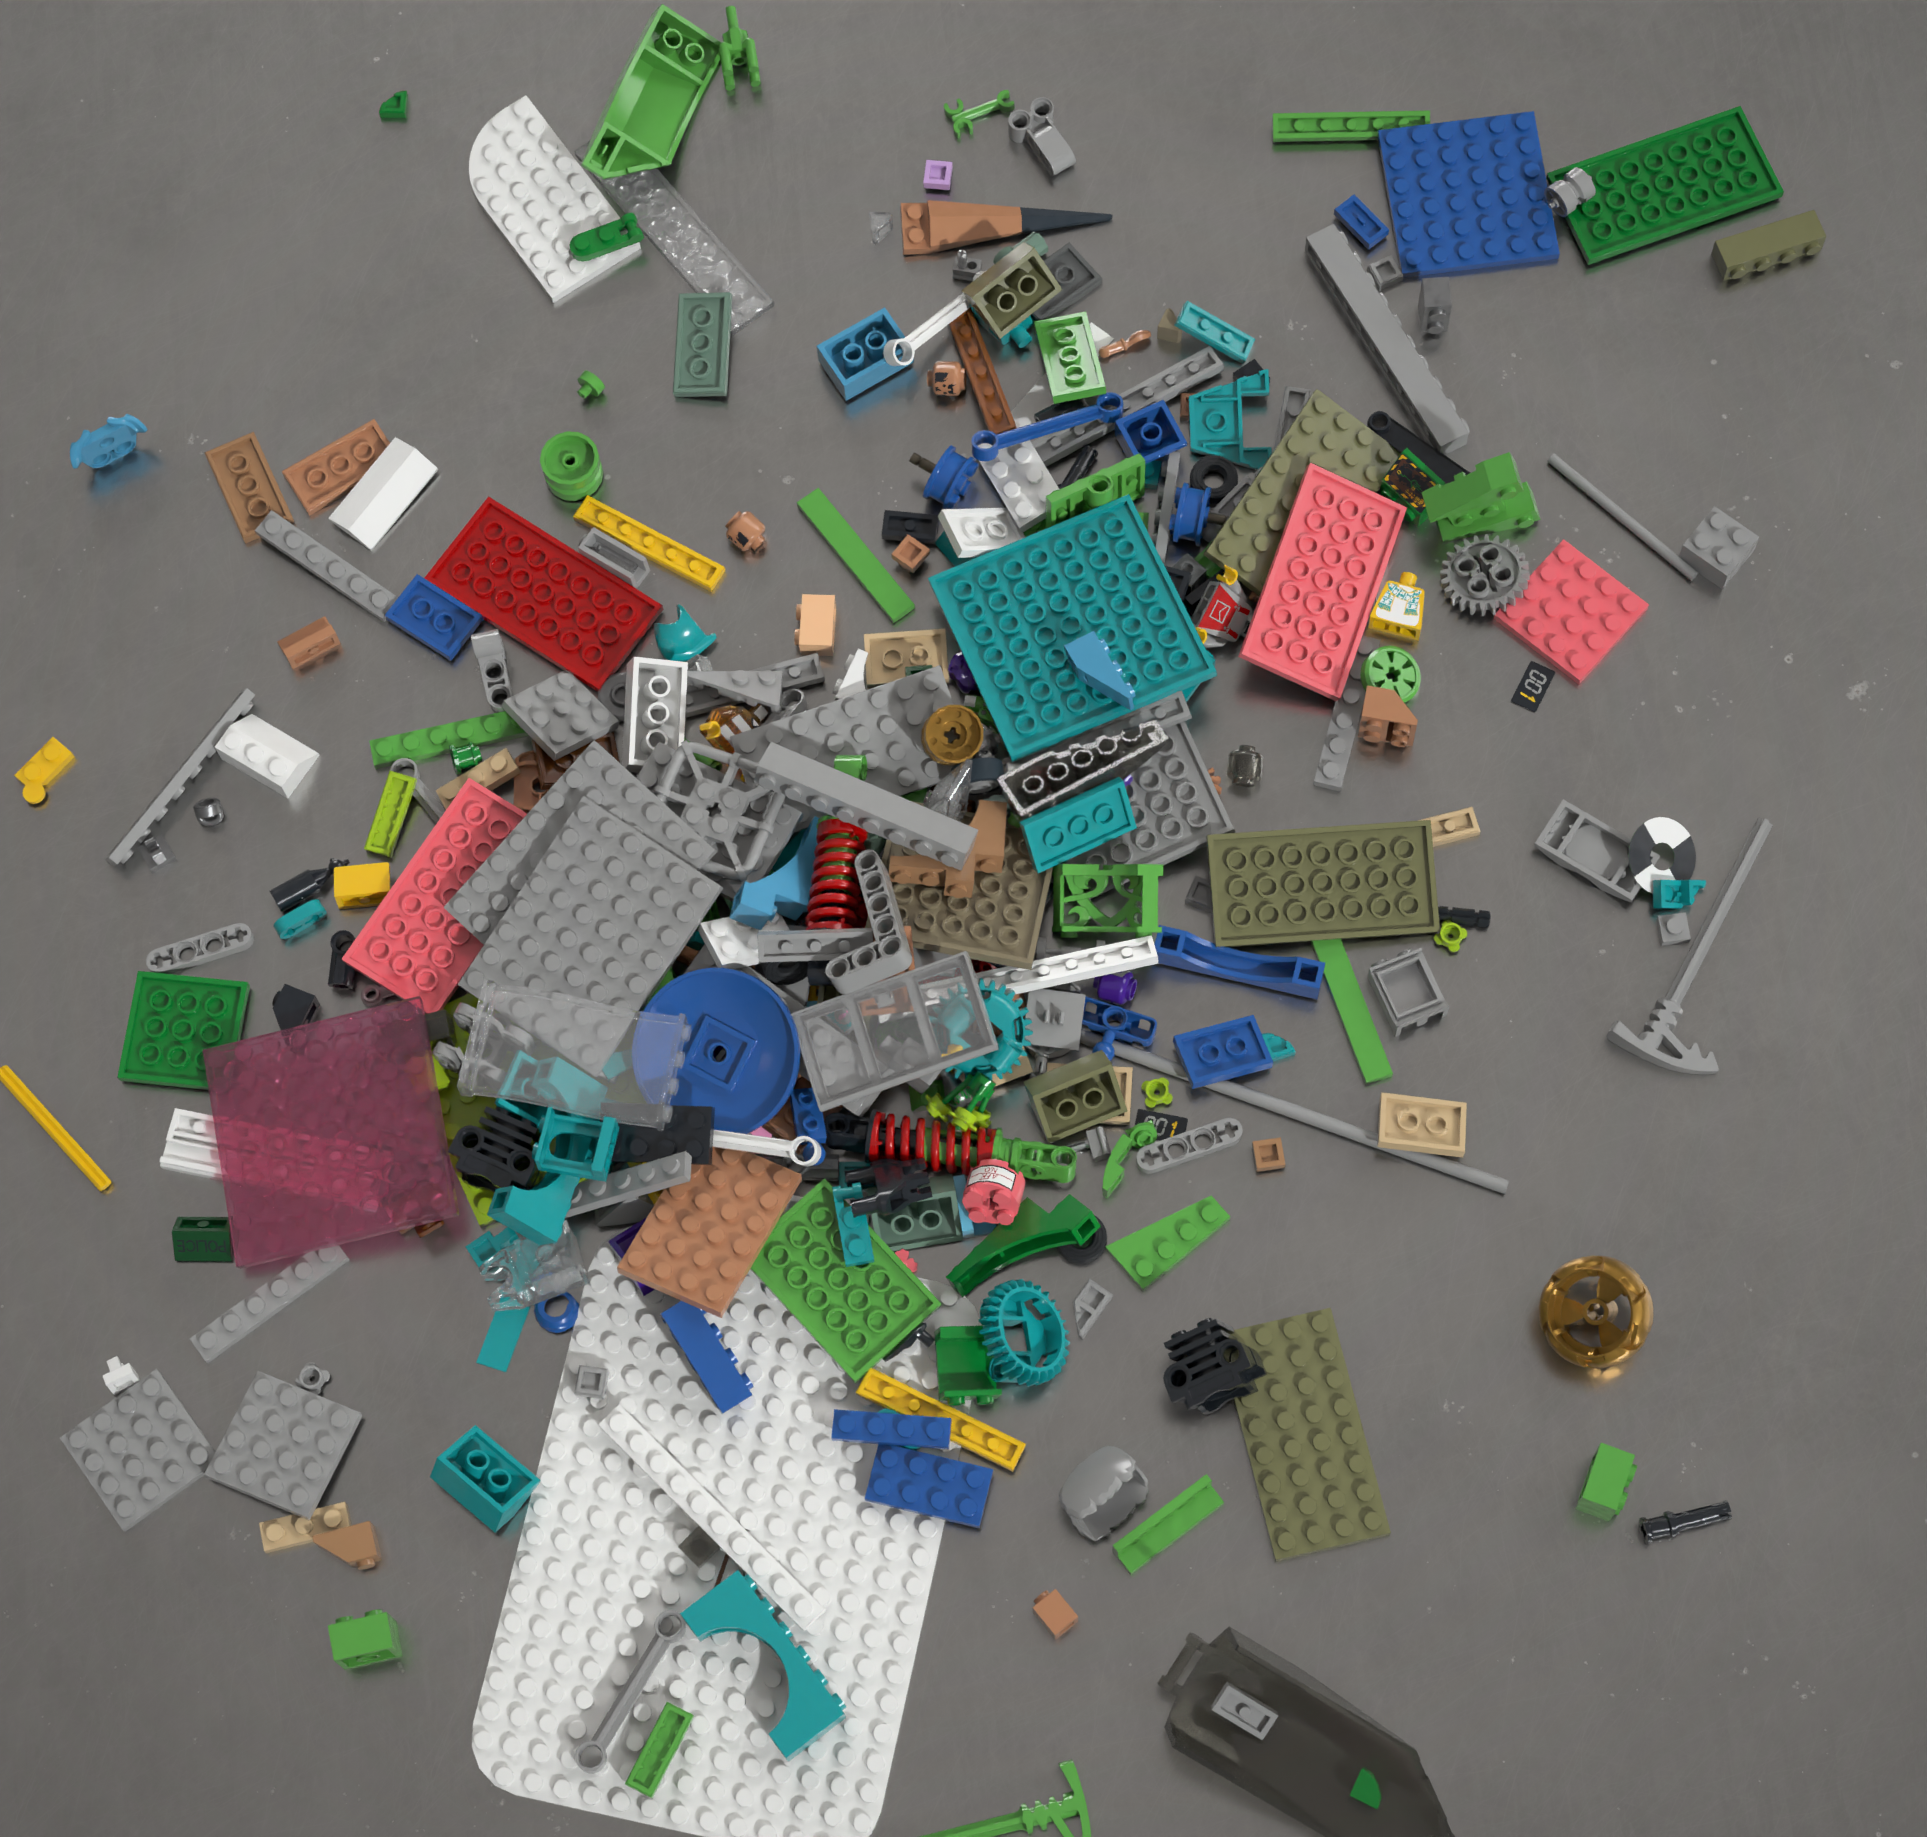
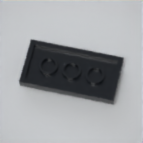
(689, 1131)

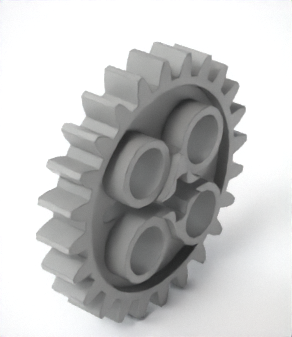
(1506, 564)

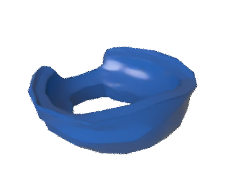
(559, 1323)

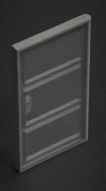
(894, 1031)

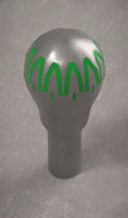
(950, 1083)

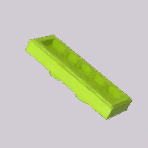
(390, 814)

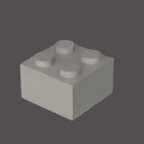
(1718, 547)

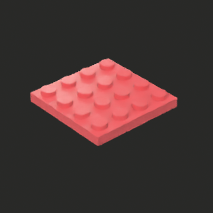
(1572, 612)

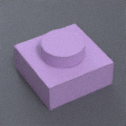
(938, 174)

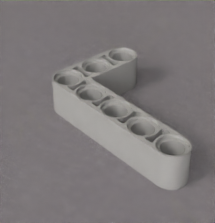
(891, 949)

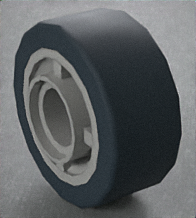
(984, 775)

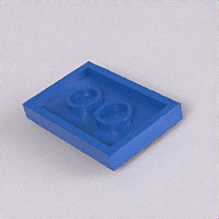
(433, 617)
(1222, 1051)

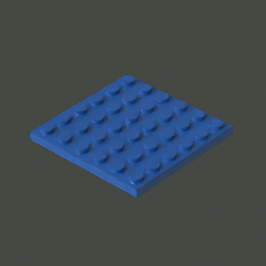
(1468, 194)

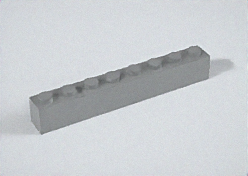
(865, 806)

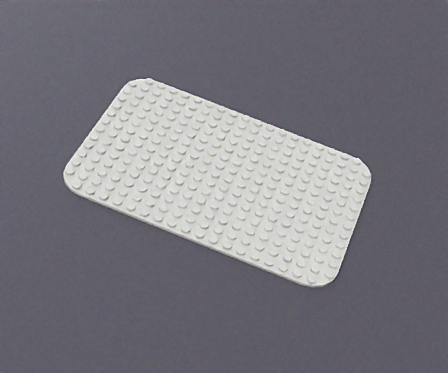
(607, 1561)

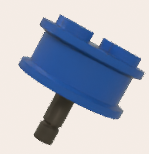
(947, 477)
(1192, 514)

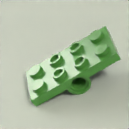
(1096, 490)

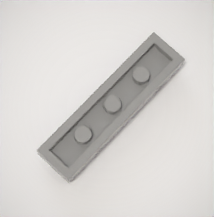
(810, 944)

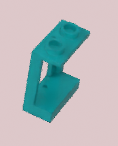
(554, 1124)

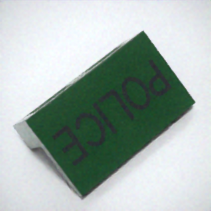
(202, 1239)

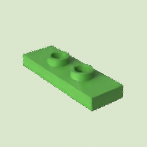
(659, 1750)

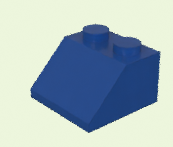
(1149, 432)

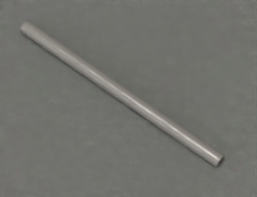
(1622, 517)

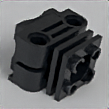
(497, 1152)
(1210, 1367)

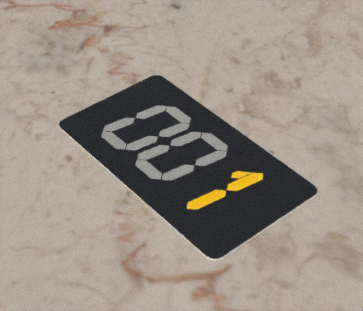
(1533, 686)
(1165, 1124)

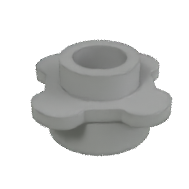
(310, 1370)

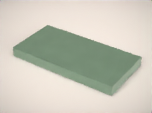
(702, 344)

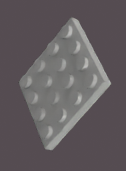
(283, 1445)
(140, 1450)

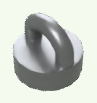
(208, 808)

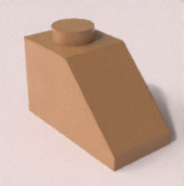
(353, 1544)

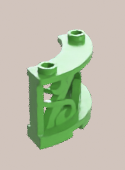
(1142, 879)

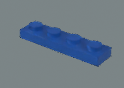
(891, 1429)

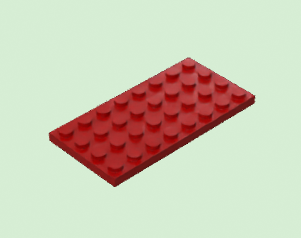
(544, 594)

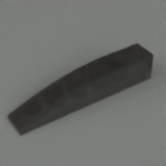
(1066, 774)

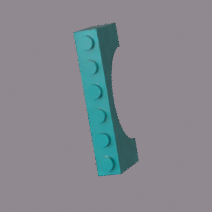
(542, 1209)
(737, 1608)

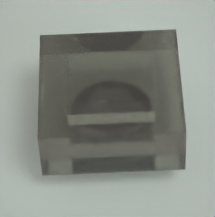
(699, 1547)

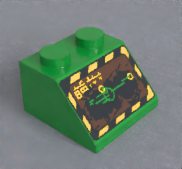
(1405, 485)

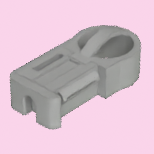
(786, 711)

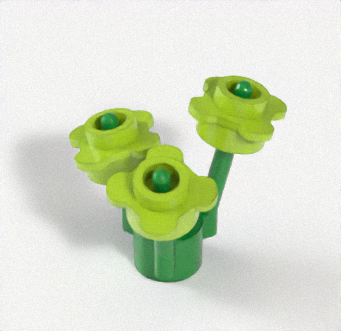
(973, 1116)

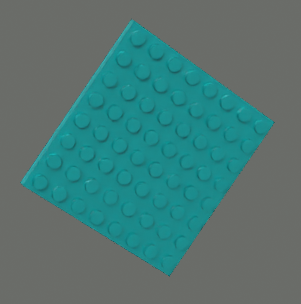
(1051, 588)

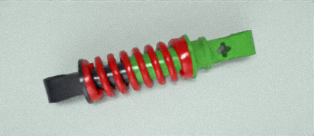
(834, 873)
(946, 1147)

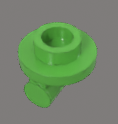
(1142, 1134)

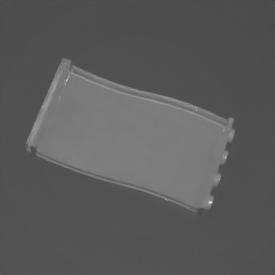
(574, 1055)

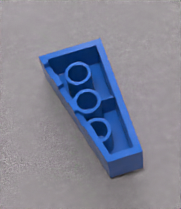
(707, 1355)

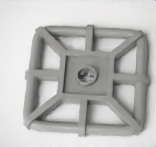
(730, 801)

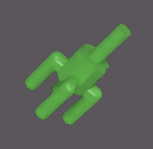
(737, 50)

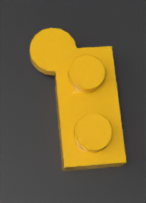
(43, 769)

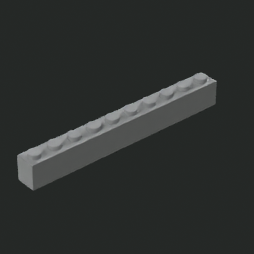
(1386, 340)

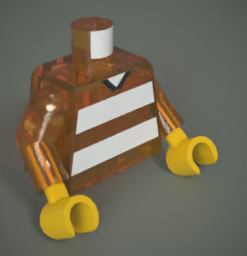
(728, 722)

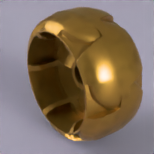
(1614, 1280)

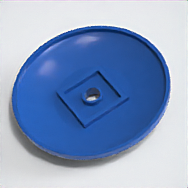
(759, 1043)

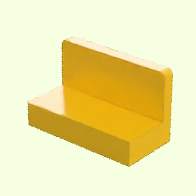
(361, 885)

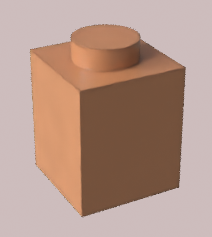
(1054, 1613)

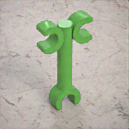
(962, 118)

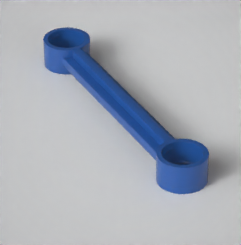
(1047, 426)

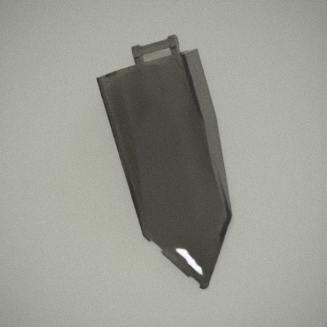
(1309, 1752)

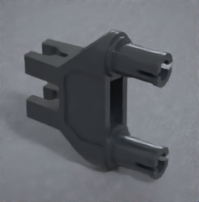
(894, 1183)

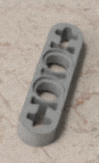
(199, 945)
(1191, 1150)

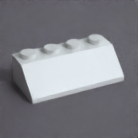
(653, 708)

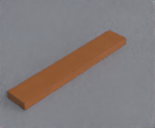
(981, 373)

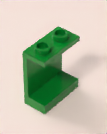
(963, 1366)

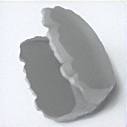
(1103, 1492)

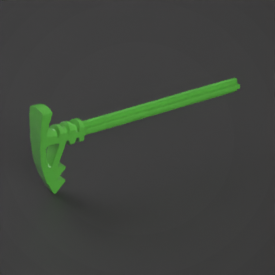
(1026, 1818)

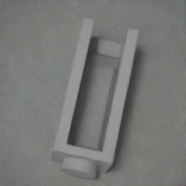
(614, 557)

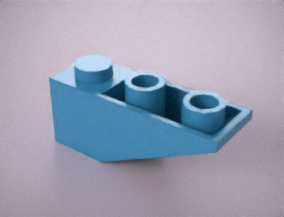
(1094, 667)

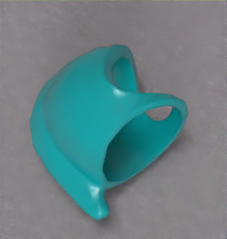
(682, 638)

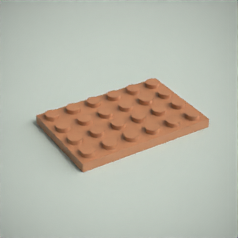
(710, 1229)

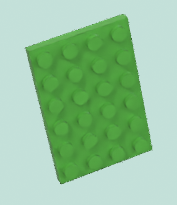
(848, 1310)

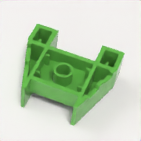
(1482, 501)

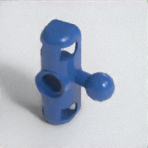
(1126, 1031)

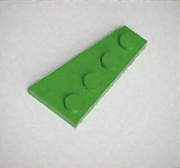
(1160, 1246)

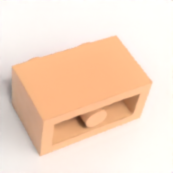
(817, 624)

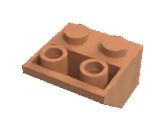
(1386, 718)

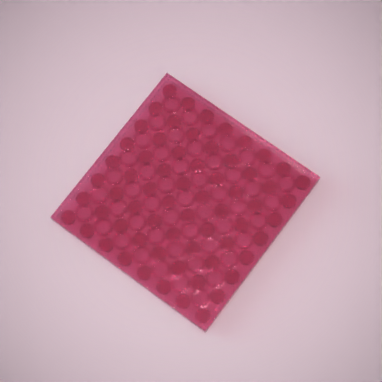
(330, 1132)

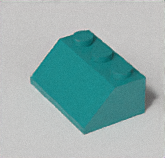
(484, 1478)

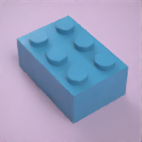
(856, 355)

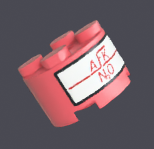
(993, 1192)

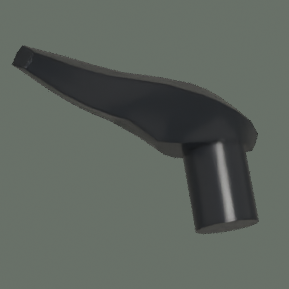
(917, 1333)

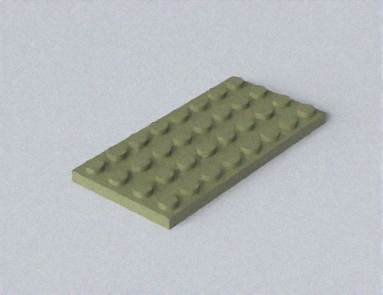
(1320, 436)
(1322, 883)
(1308, 1440)

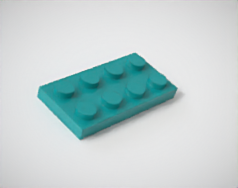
(1078, 825)

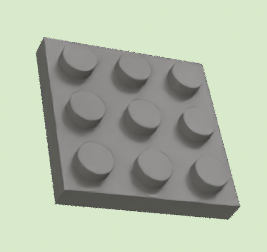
(560, 714)

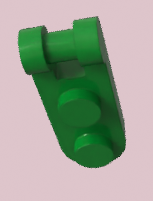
(606, 238)

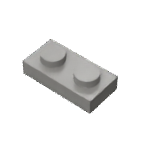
(1244, 1710)

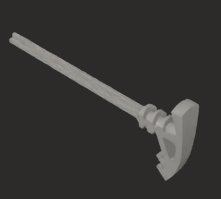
(1668, 1008)

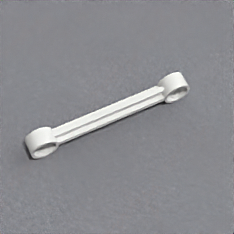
(926, 330)
(765, 1145)

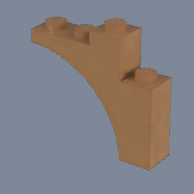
(985, 856)

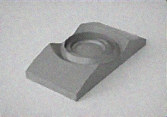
(1591, 849)

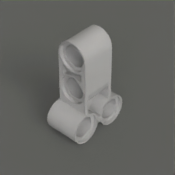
(1041, 135)
(491, 654)

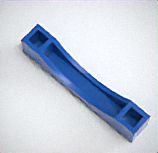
(1279, 973)

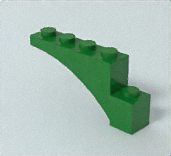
(1028, 1234)

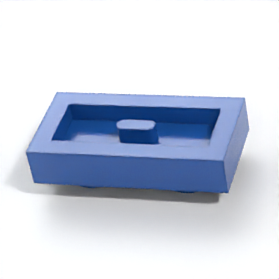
(1361, 221)

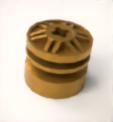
(965, 726)

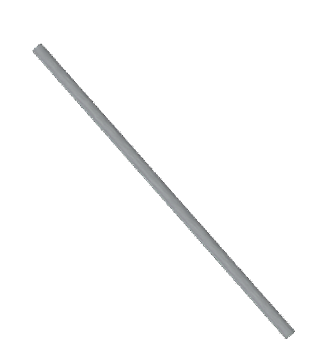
(1302, 1114)

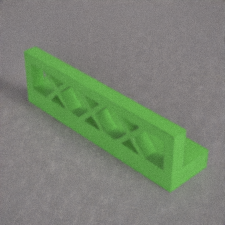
(1167, 1525)

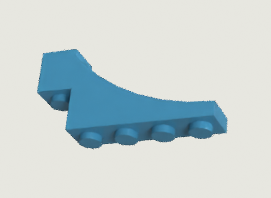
(781, 892)

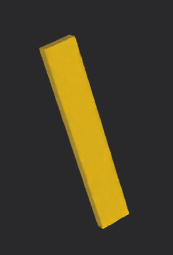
(650, 543)
(964, 1429)

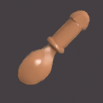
(1121, 345)

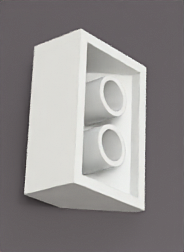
(266, 754)

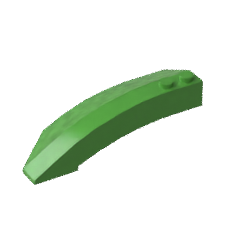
(653, 97)

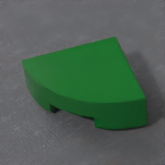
(395, 106)
(1367, 1789)

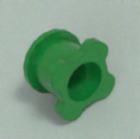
(465, 757)

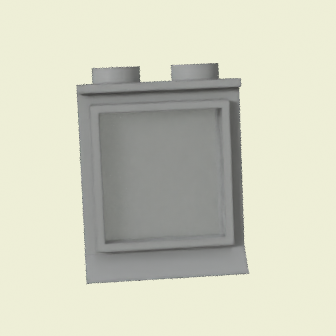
(1406, 990)

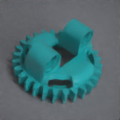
(1002, 1013)
(1042, 1337)

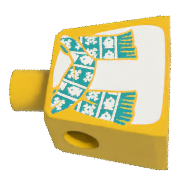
(1399, 608)

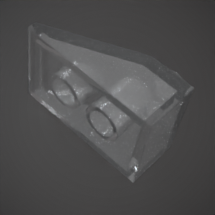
(951, 793)

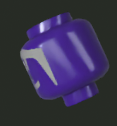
(1116, 987)

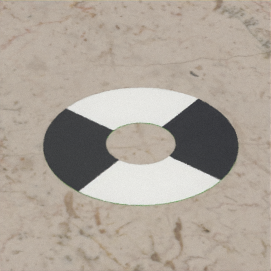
(1655, 832)

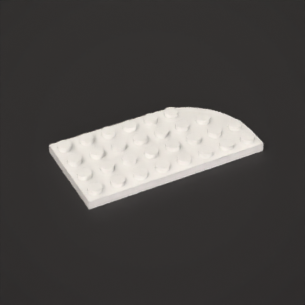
(539, 198)

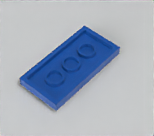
(929, 1485)

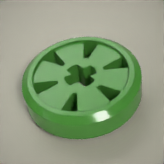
(1396, 661)

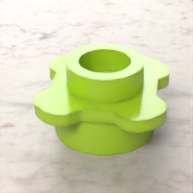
(1450, 928)
(1150, 1087)

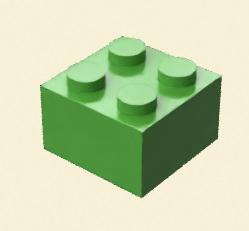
(1605, 1481)
(364, 1639)

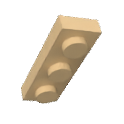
(489, 774)
(295, 1530)

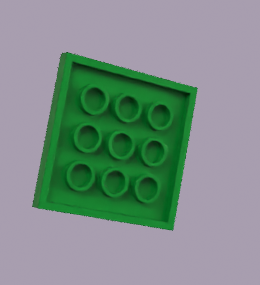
(173, 1024)

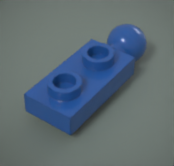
(808, 1121)

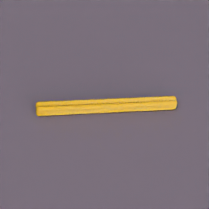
(54, 1129)

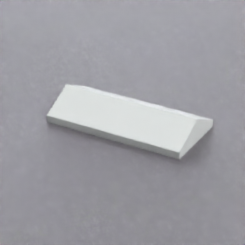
(383, 493)

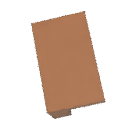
(309, 642)

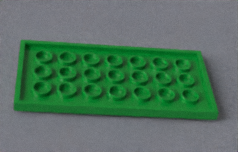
(1670, 184)

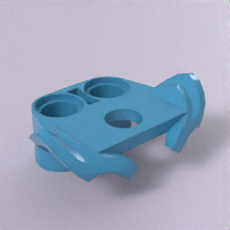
(107, 442)

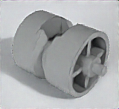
(1567, 193)

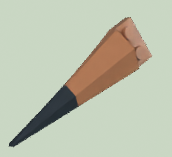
(950, 225)

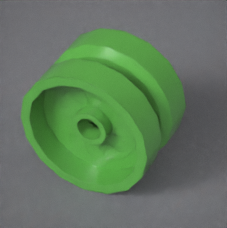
(571, 466)

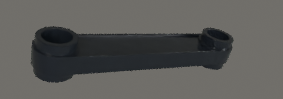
(1402, 438)

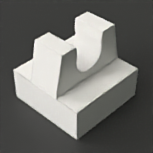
(120, 1376)

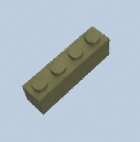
(1768, 245)

